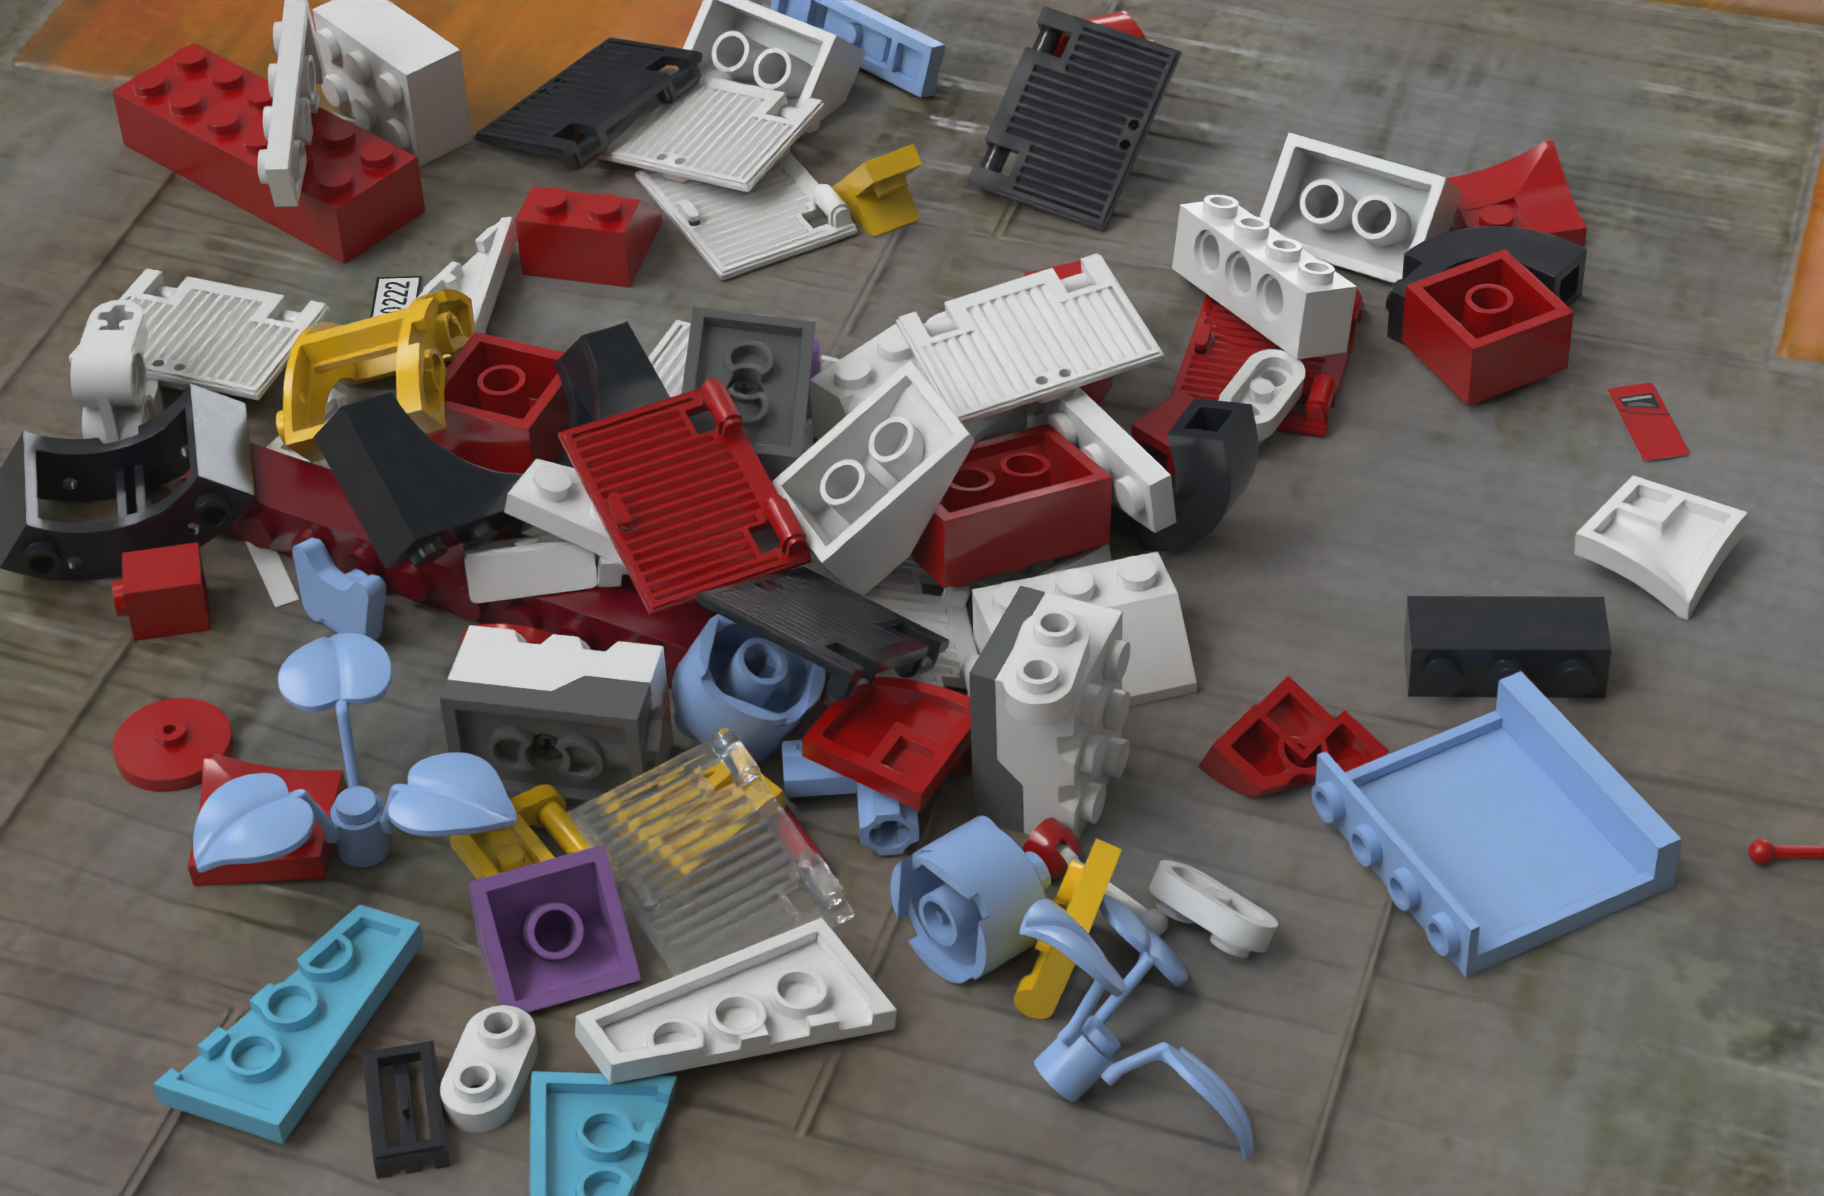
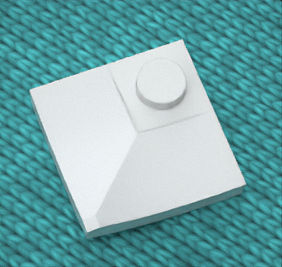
(1662, 540)

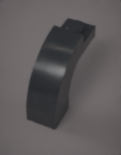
(1549, 258)
(1213, 463)

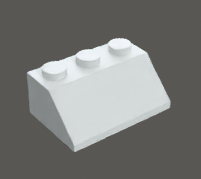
(773, 52)
(1356, 206)
(1152, 619)

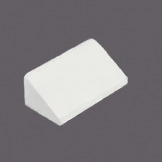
(528, 568)

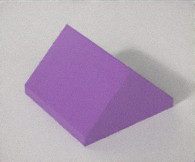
(553, 930)

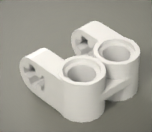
(111, 373)

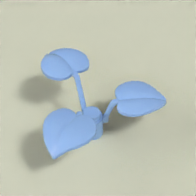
(261, 821)
(1086, 1045)

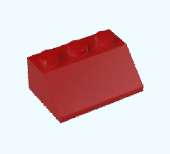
(1016, 506)

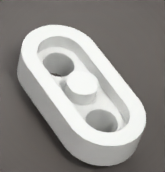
(1271, 384)
(1046, 667)
(1198, 898)
(498, 1056)

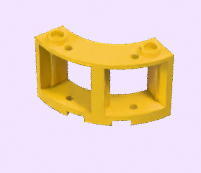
(398, 343)

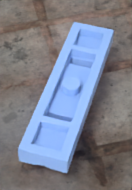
(891, 48)

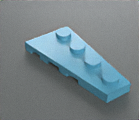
(298, 1031)

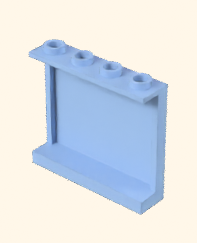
(1501, 830)

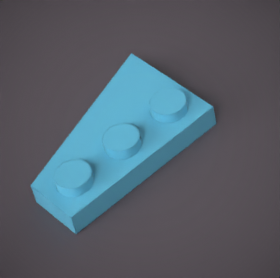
(592, 1132)

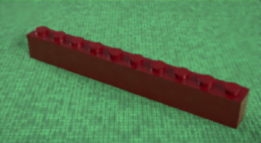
(306, 502)

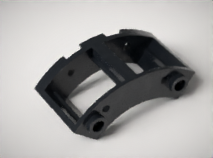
(127, 470)

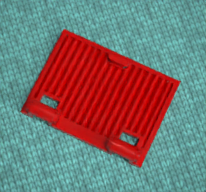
(1225, 342)
(684, 497)

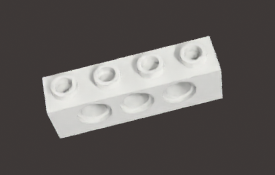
(1264, 277)

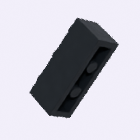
(1474, 641)

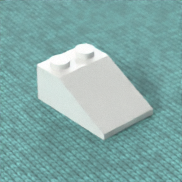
(877, 479)

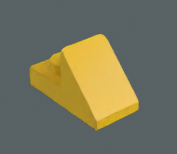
(880, 191)

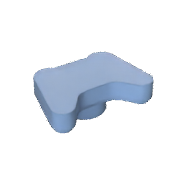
(336, 599)

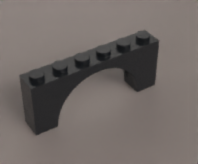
(425, 499)

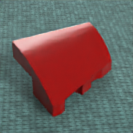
(1279, 744)

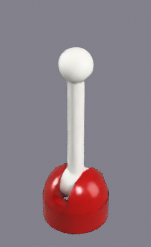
(1059, 845)

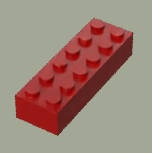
(207, 126)

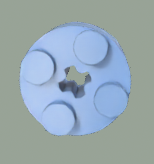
(743, 685)
(968, 899)

